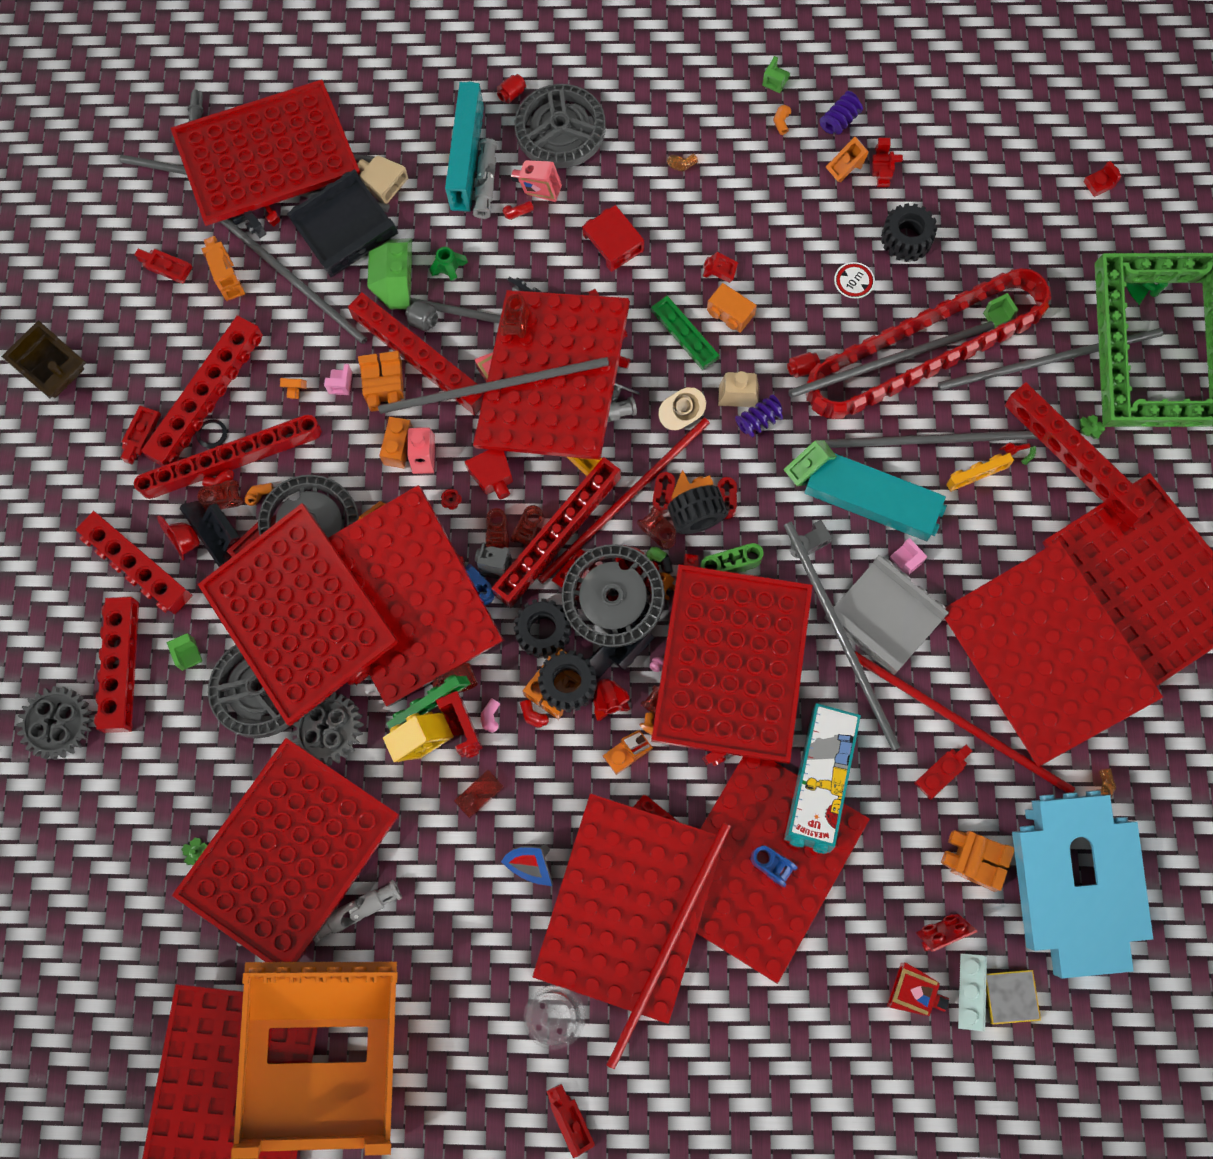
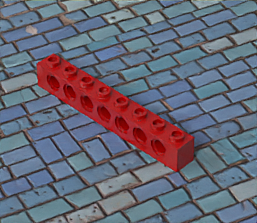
(414, 350)
(203, 381)
(1078, 455)
(556, 532)

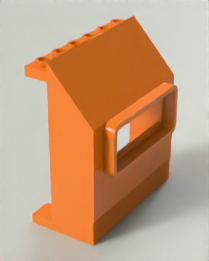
(315, 1102)

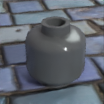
(421, 315)

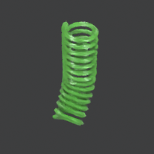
(1030, 456)

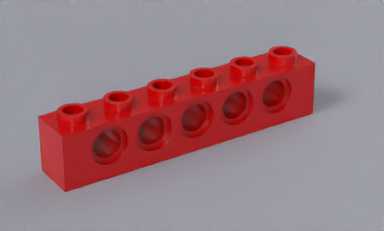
(95, 526)
(124, 674)

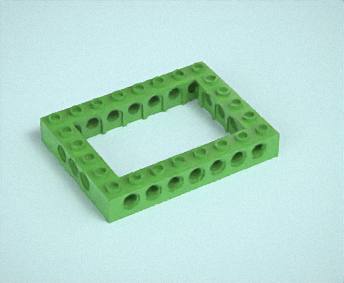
(1111, 276)

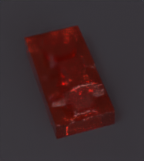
(478, 794)

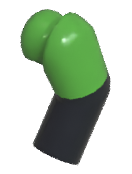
(662, 557)

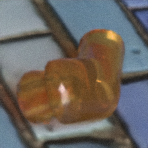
(681, 164)
(1109, 785)

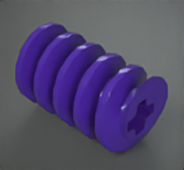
(841, 114)
(759, 416)

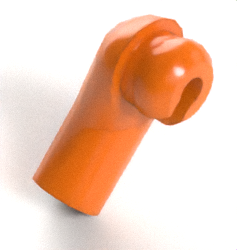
(779, 119)
(256, 492)

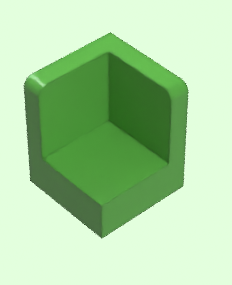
(775, 77)
(1000, 310)
(184, 652)

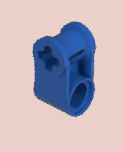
(480, 584)
(774, 865)

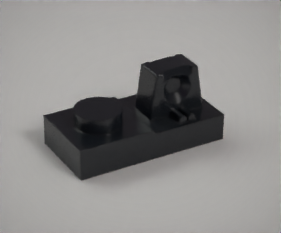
(252, 224)

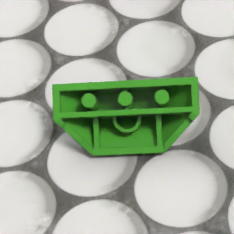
(391, 272)

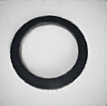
(220, 441)

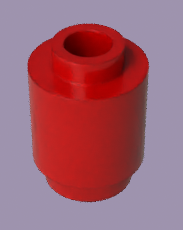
(511, 88)
(802, 364)

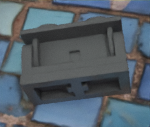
(493, 561)

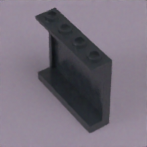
(342, 223)

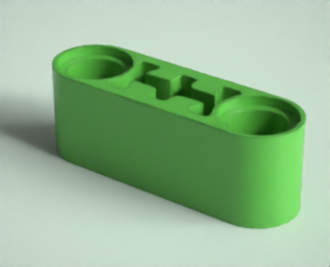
(721, 559)

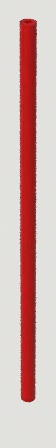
(617, 506)
(966, 725)
(668, 946)

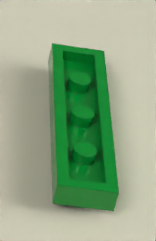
(685, 333)
(428, 703)

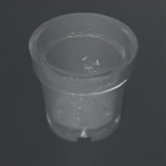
(552, 1018)

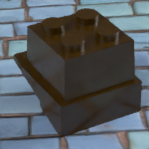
(44, 360)

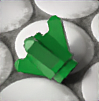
(447, 263)

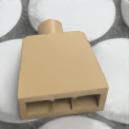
(382, 177)
(739, 390)

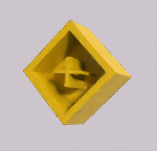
(417, 736)

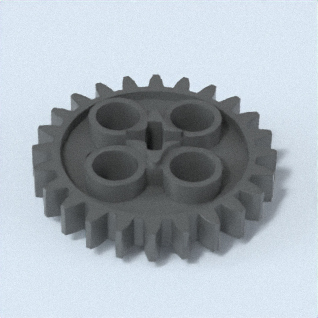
(35, 719)
(328, 729)

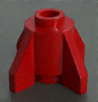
(609, 699)

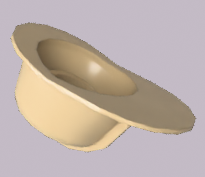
(682, 408)

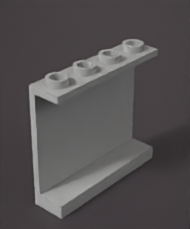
(888, 614)

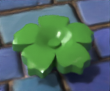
(1091, 427)
(194, 851)

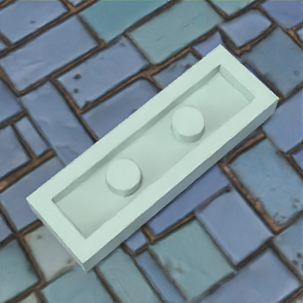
(972, 992)

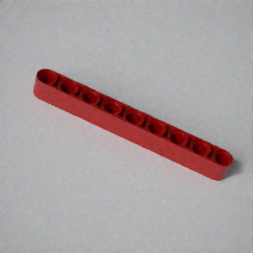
(218, 454)

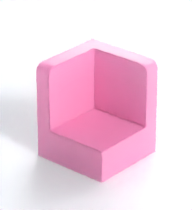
(339, 381)
(908, 557)

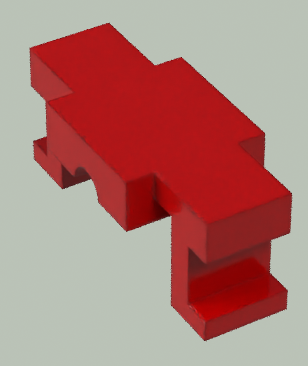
(884, 164)

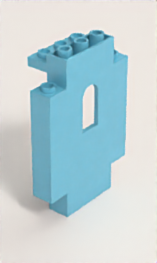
(1085, 924)

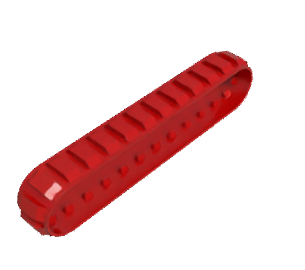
(1017, 278)

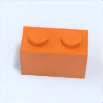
(731, 308)
(395, 443)

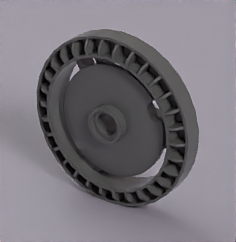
(563, 144)
(320, 506)
(595, 591)
(242, 698)

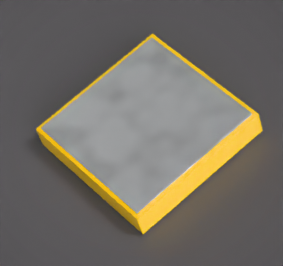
(1012, 997)

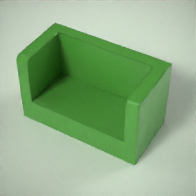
(809, 462)

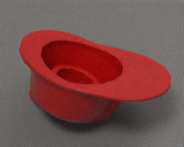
(180, 535)

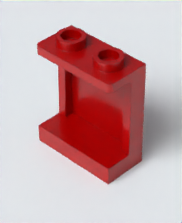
(614, 237)
(453, 703)

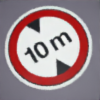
(854, 280)

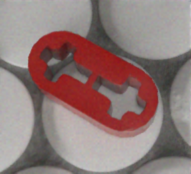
(667, 493)
(732, 497)

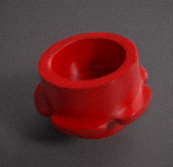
(450, 493)

